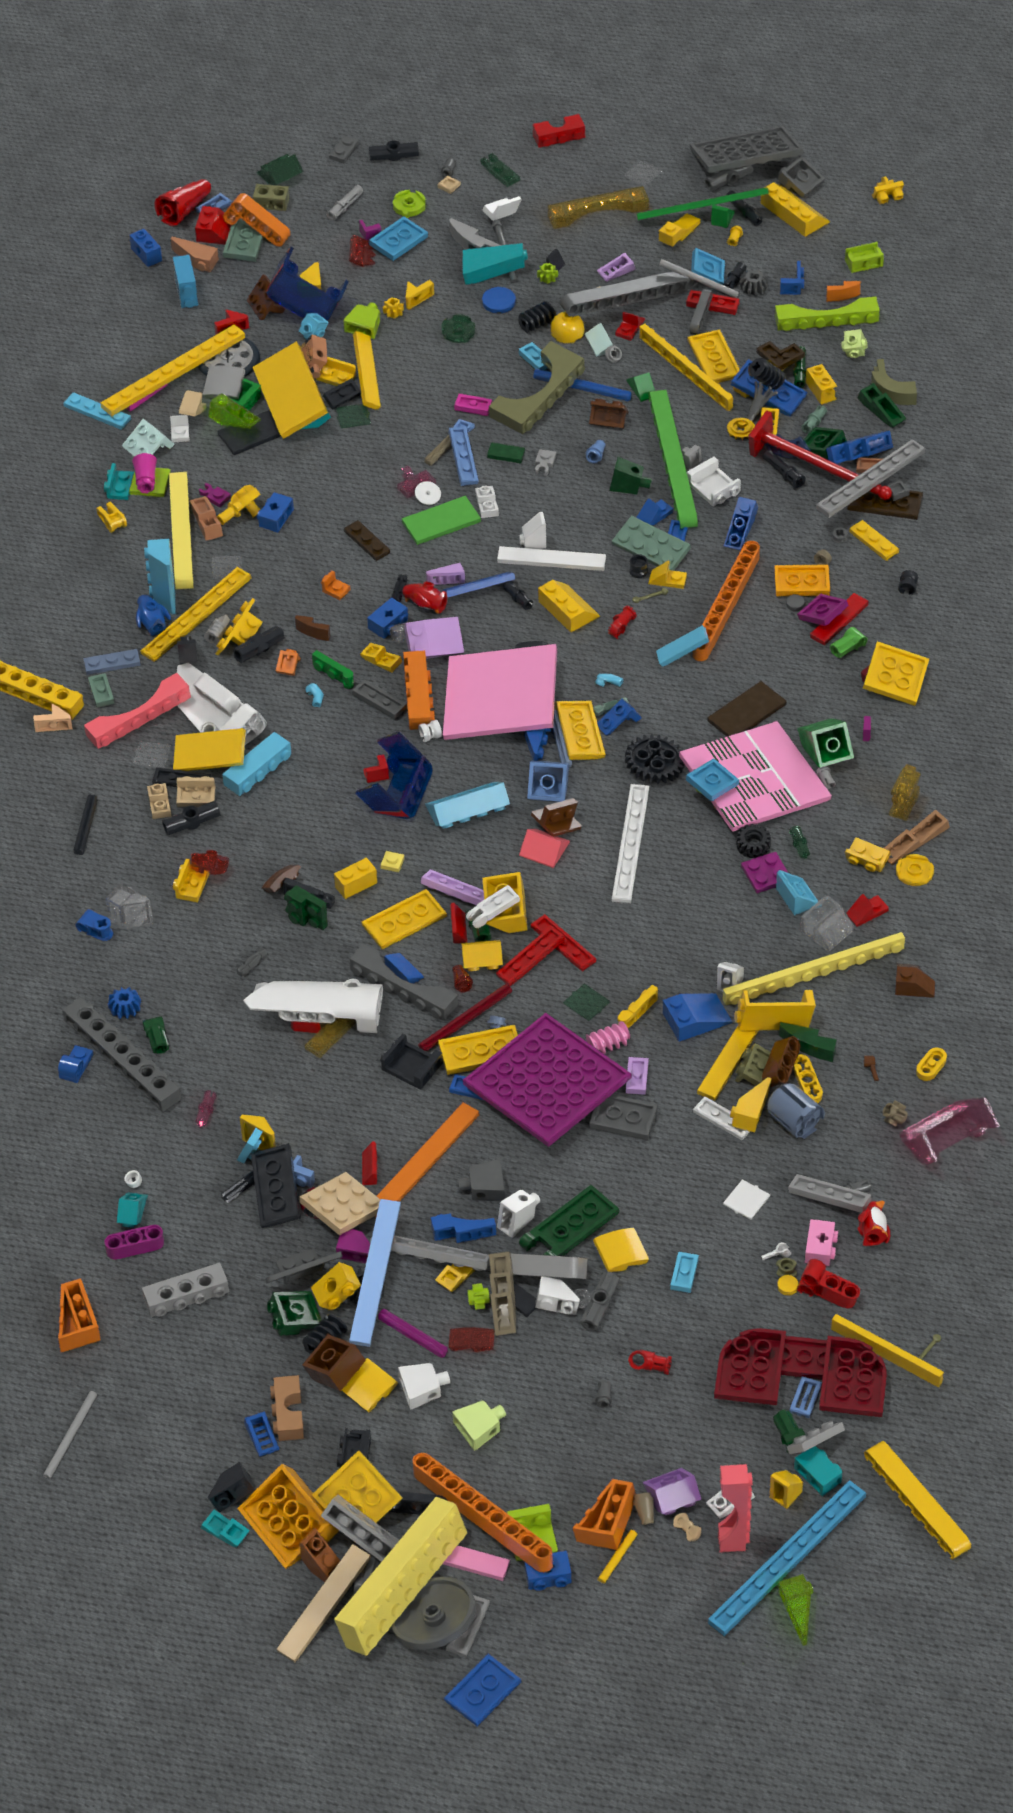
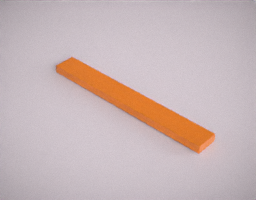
(429, 1153)

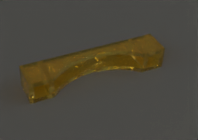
(628, 200)

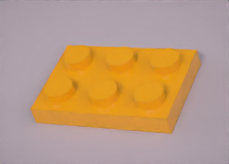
(802, 580)

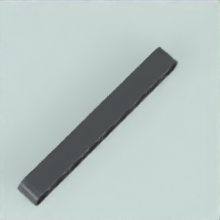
(626, 293)

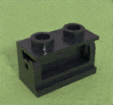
(352, 1443)

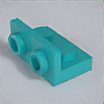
(118, 483)

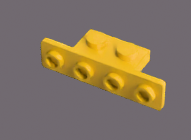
(244, 627)

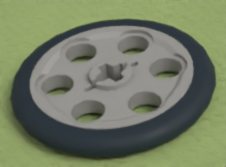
(235, 358)

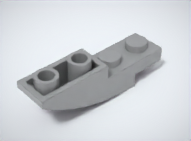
(468, 236)

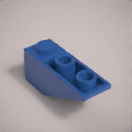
(741, 523)
(535, 741)

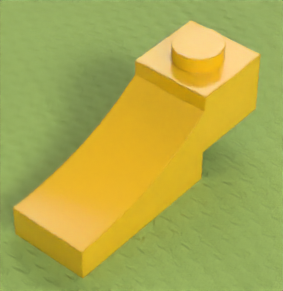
(679, 230)

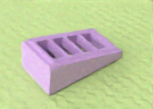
(622, 259)
(450, 575)

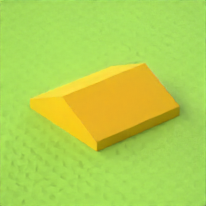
(248, 1125)

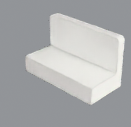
(501, 208)

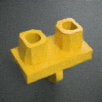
(888, 187)

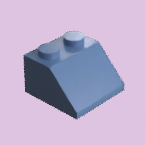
(548, 780)

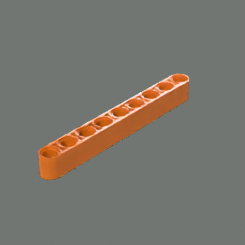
(728, 597)
(483, 1512)

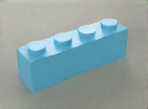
(257, 764)

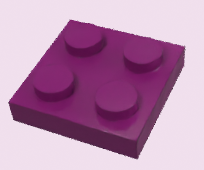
(823, 609)
(763, 871)

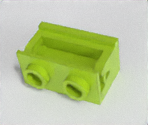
(864, 257)

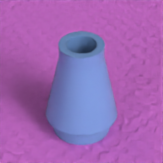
(595, 452)

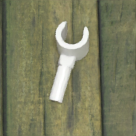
(781, 1249)

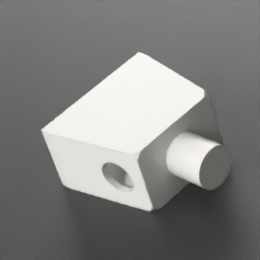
(517, 1212)
(421, 1383)

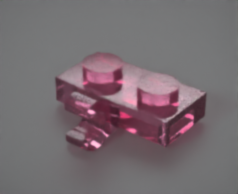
(408, 486)

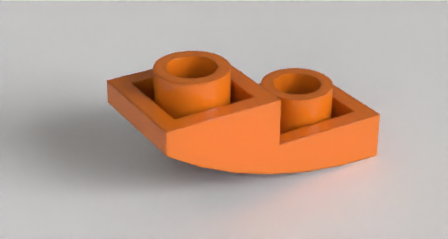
(848, 290)

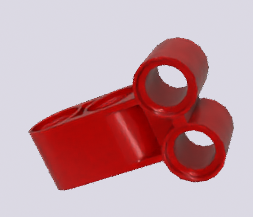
(817, 1279)

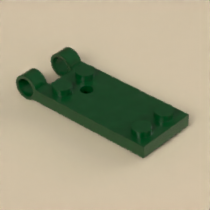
(576, 1219)

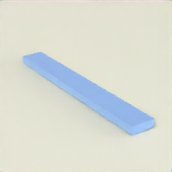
(375, 1273)

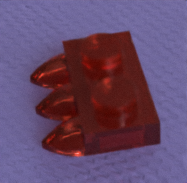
(360, 251)

